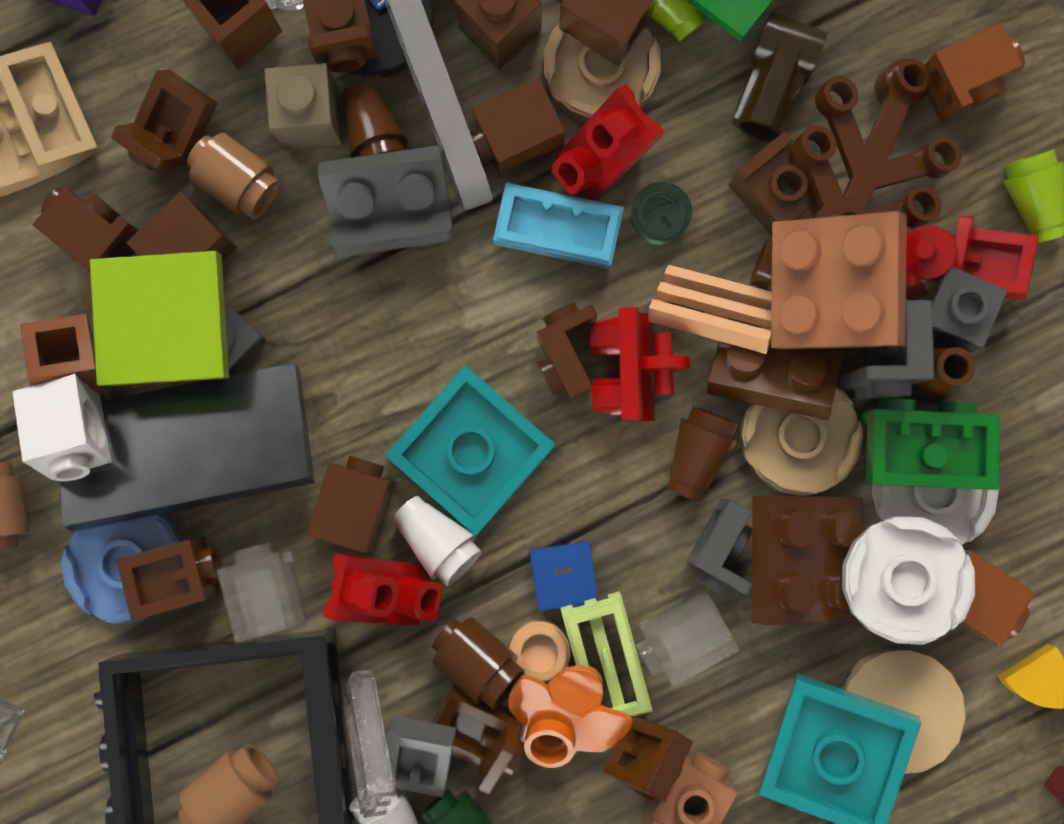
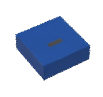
(563, 575)

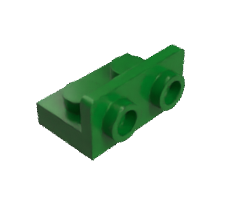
(930, 447)

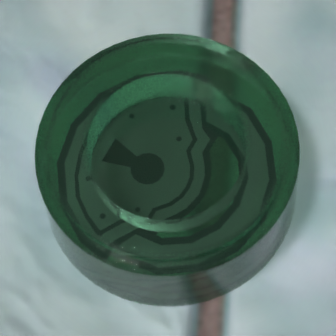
(661, 213)

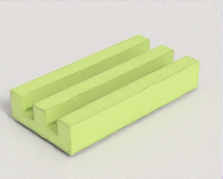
(593, 611)

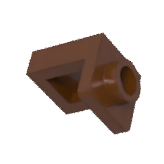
(167, 123)
(562, 366)
(482, 737)

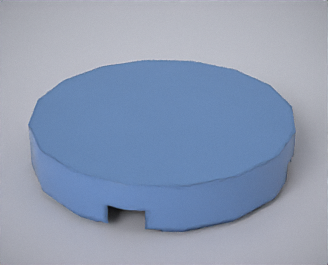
(92, 568)

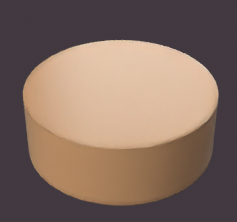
(541, 649)

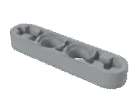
(440, 102)

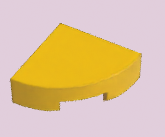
(1038, 678)

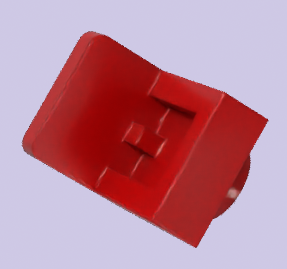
(996, 257)

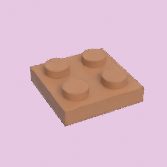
(839, 282)

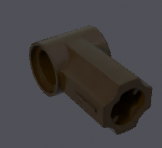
(781, 63)

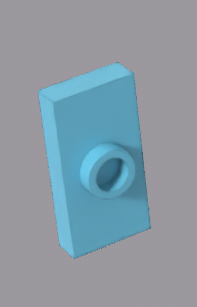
(558, 225)

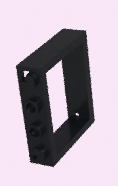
(124, 744)

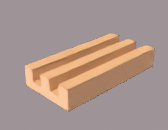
(719, 301)

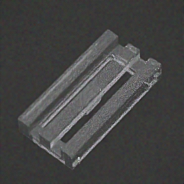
(368, 744)

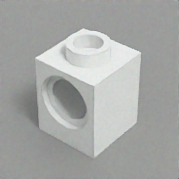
(61, 428)

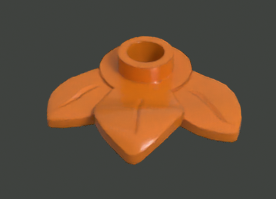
(565, 716)

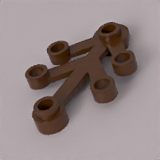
(868, 162)

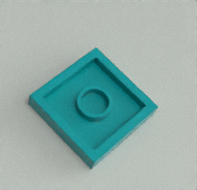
(470, 450)
(839, 754)

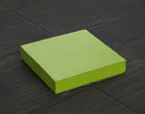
(159, 318)

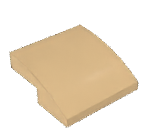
(38, 119)

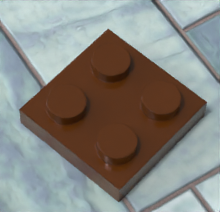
(801, 557)

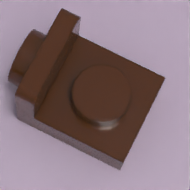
(340, 33)
(169, 577)
(649, 759)

